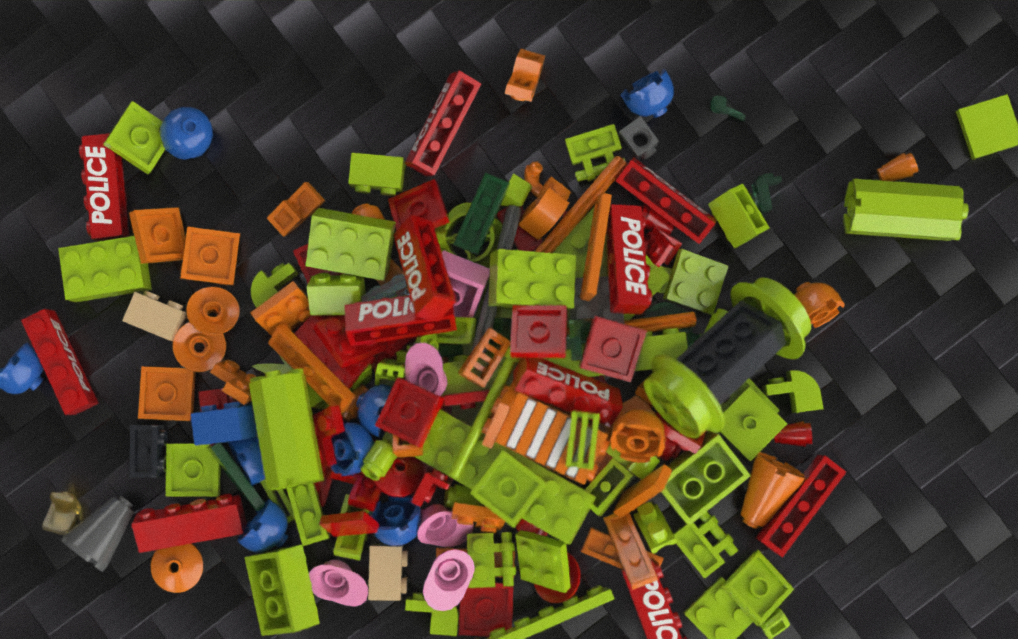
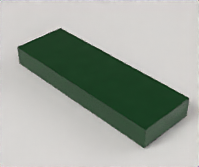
(481, 214)
(236, 476)

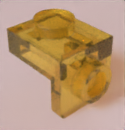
(61, 513)

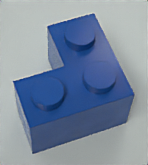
(225, 424)

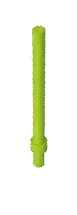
(484, 414)

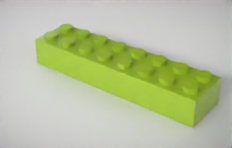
(556, 510)

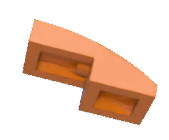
(296, 209)

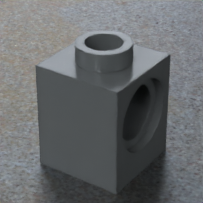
(634, 129)

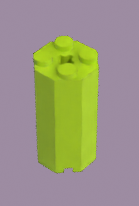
(904, 210)
(285, 429)

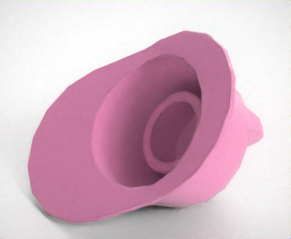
(425, 368)
(439, 528)
(448, 579)
(338, 583)

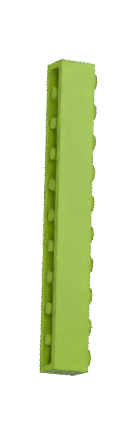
(669, 344)

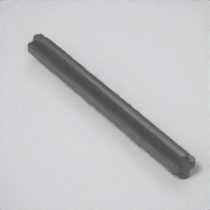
(505, 242)

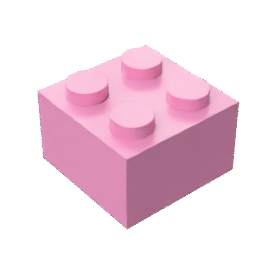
(467, 282)

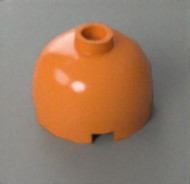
(819, 302)
(638, 436)

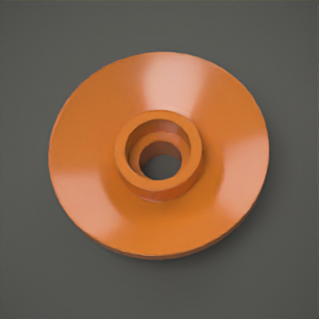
(212, 300)
(196, 361)
(189, 571)

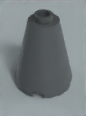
(100, 532)

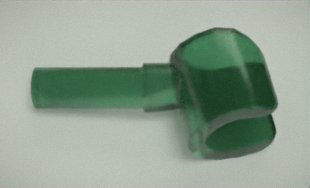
(719, 106)

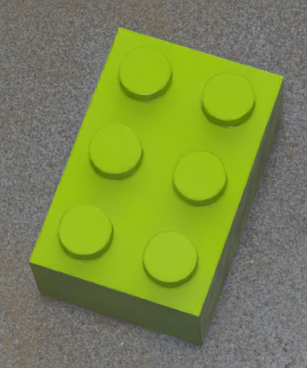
(350, 243)
(103, 270)
(531, 278)
(703, 478)
(282, 590)

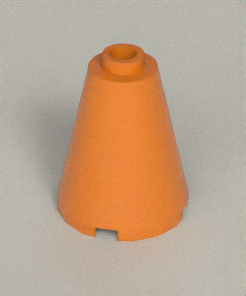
(768, 489)

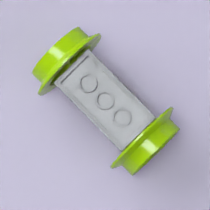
(761, 324)

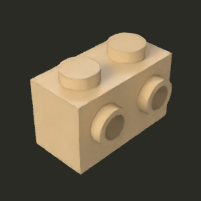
(155, 316)
(386, 572)

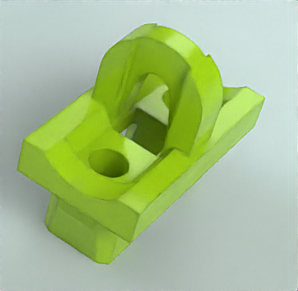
(654, 527)

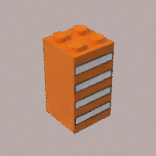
(544, 436)

